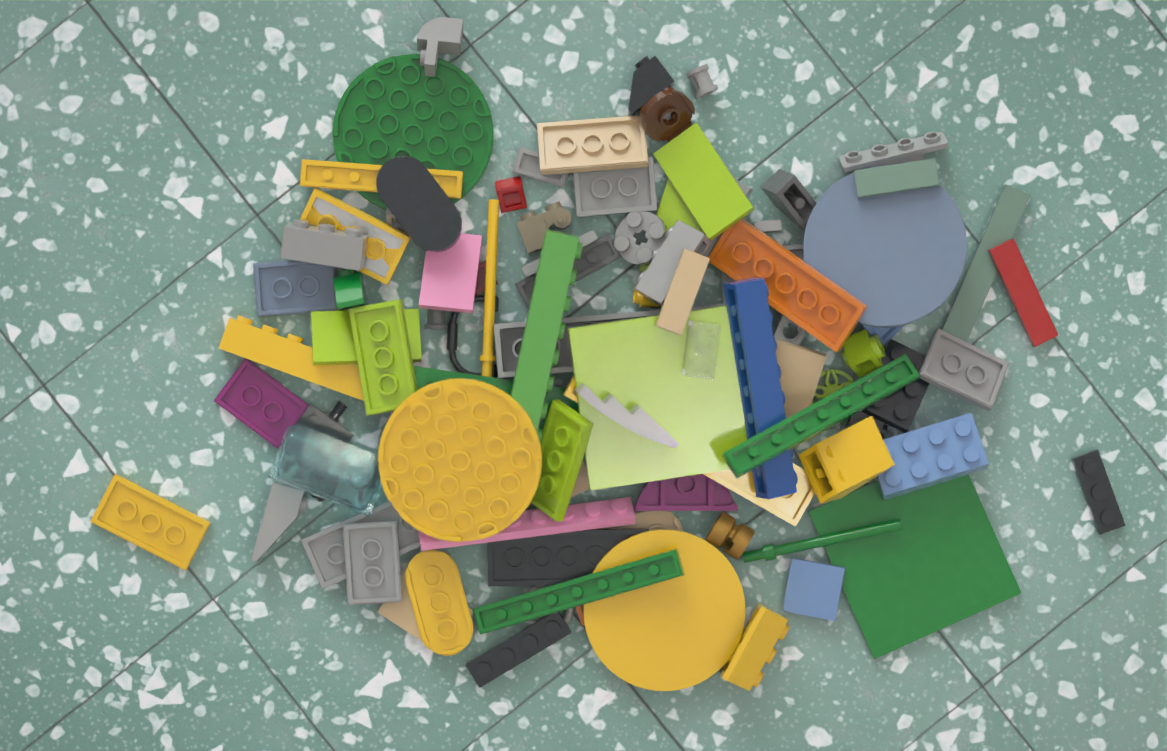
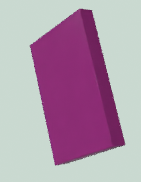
(260, 402)

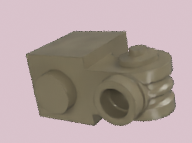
(533, 226)

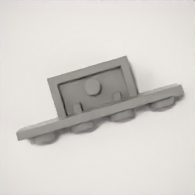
(900, 152)

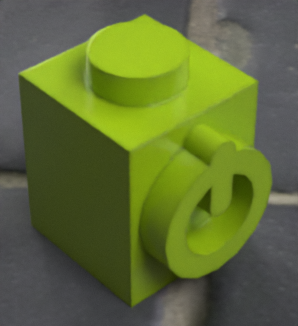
(863, 353)

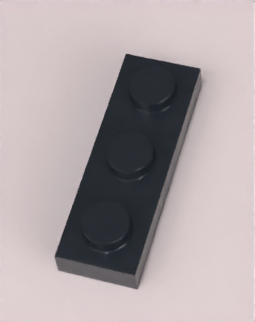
(1098, 491)

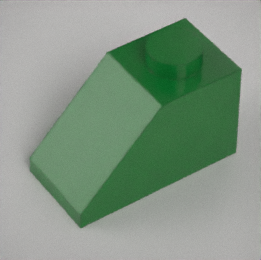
(350, 290)

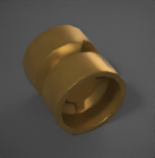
(730, 535)

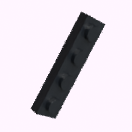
(518, 648)

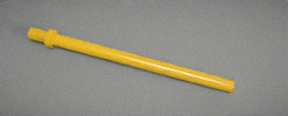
(490, 288)

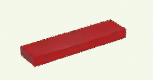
(1023, 292)

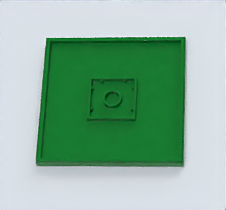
(917, 577)

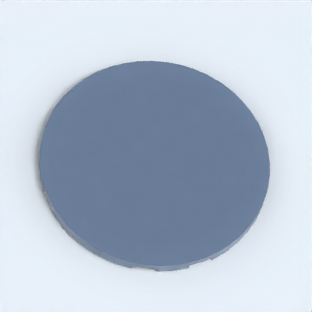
(888, 250)

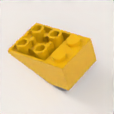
(846, 460)

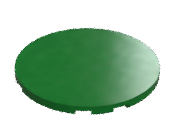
(404, 113)

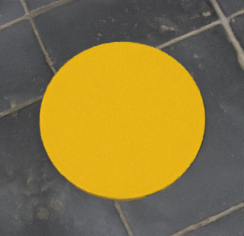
(460, 460)
(673, 629)

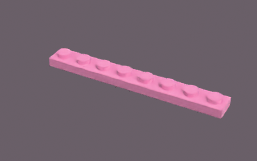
(537, 523)

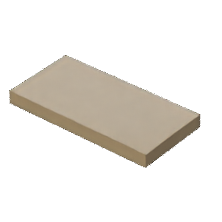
(592, 145)

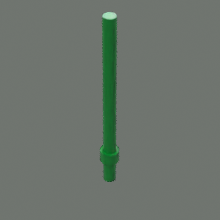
(770, 552)

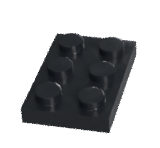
(901, 406)

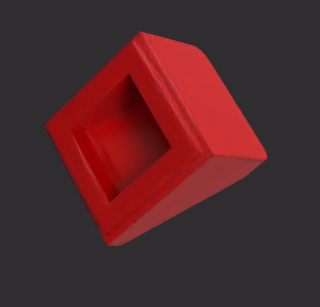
(510, 194)

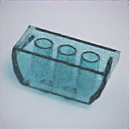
(327, 468)

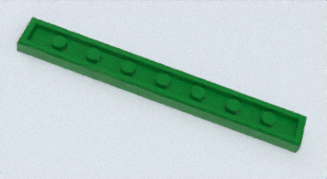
(820, 416)
(579, 591)

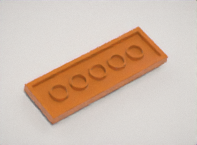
(792, 284)

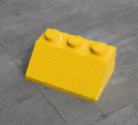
(755, 647)

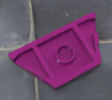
(685, 494)

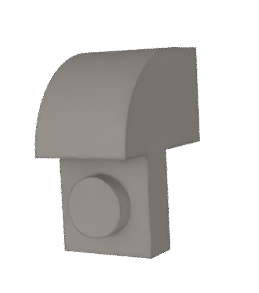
(437, 37)

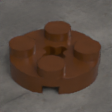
(662, 103)

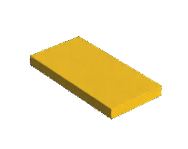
(150, 522)

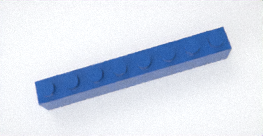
(759, 378)

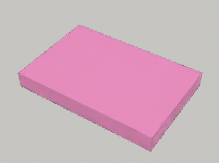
(451, 276)

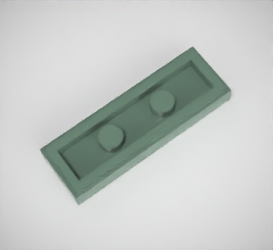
(896, 178)

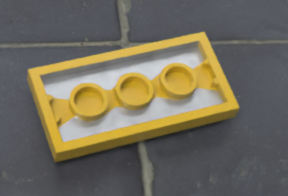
(384, 244)

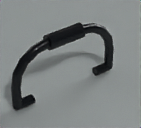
(452, 338)

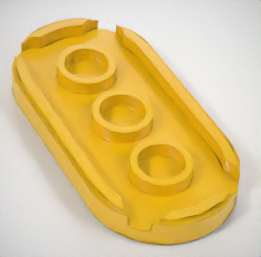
(439, 602)

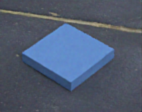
(813, 589)

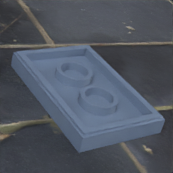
(293, 288)

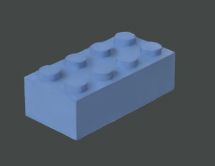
(932, 456)

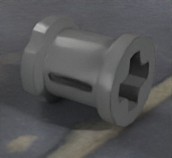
(436, 320)

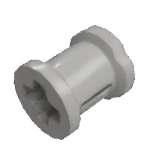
(702, 81)

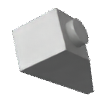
(280, 513)

